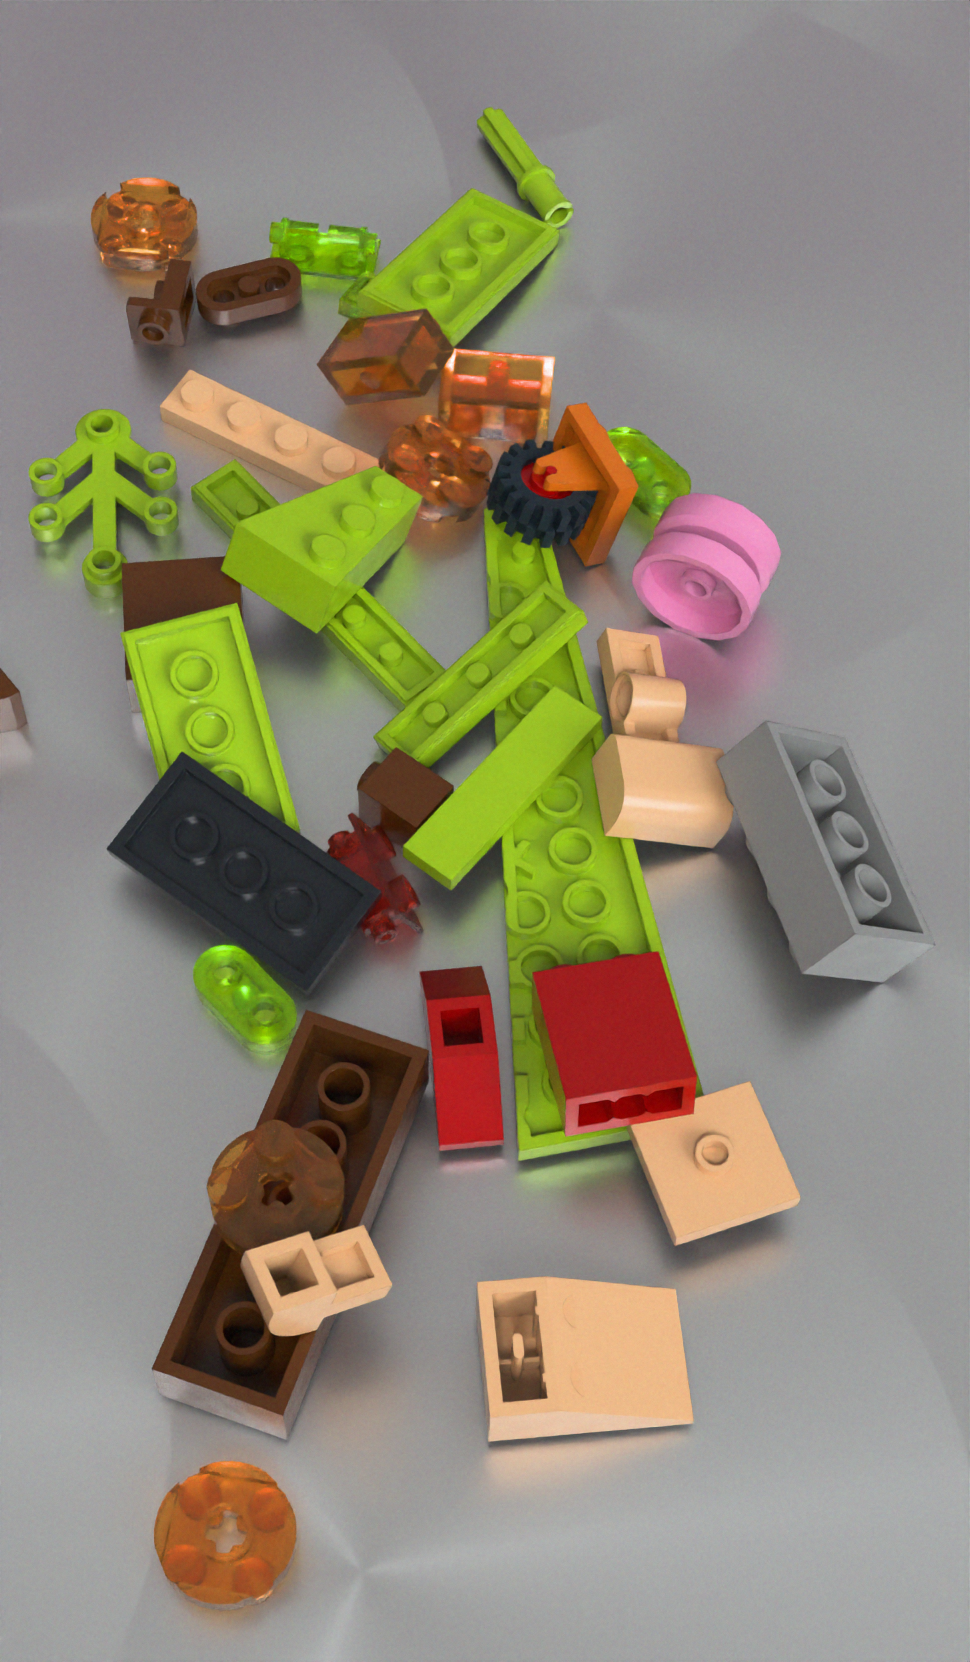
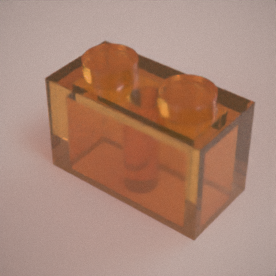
(386, 357)
(497, 395)

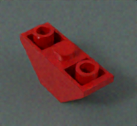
(462, 1057)

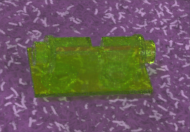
(335, 254)

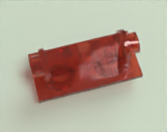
(369, 854)

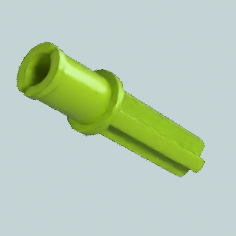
(533, 179)

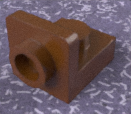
(169, 314)

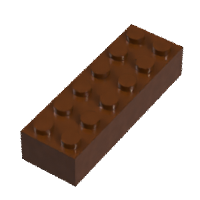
(360, 1100)

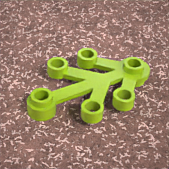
(103, 438)

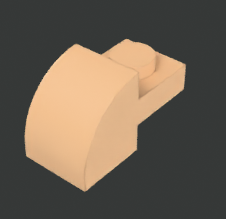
(308, 1279)

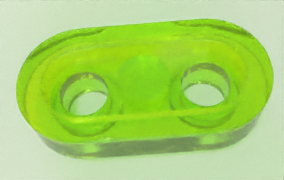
(652, 470)
(241, 996)

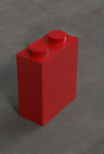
(613, 1043)

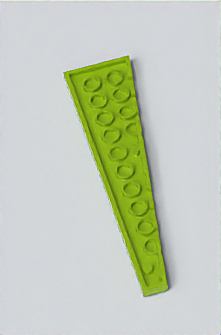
(564, 882)

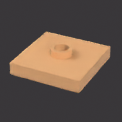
(714, 1165)

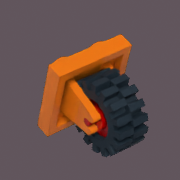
(565, 489)

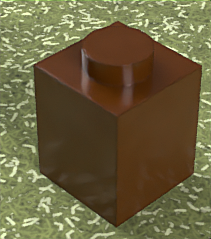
(400, 795)

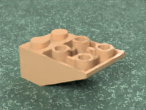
(579, 1357)

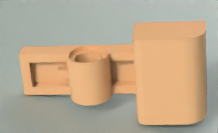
(642, 773)

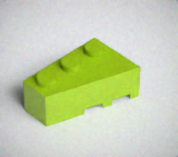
(322, 545)

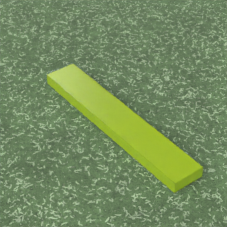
(361, 627)

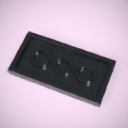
(245, 873)

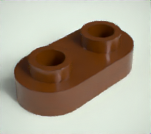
(249, 291)

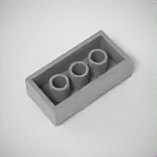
(824, 854)

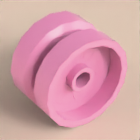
(706, 566)

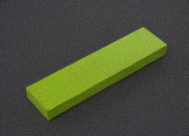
(483, 676)
(502, 787)

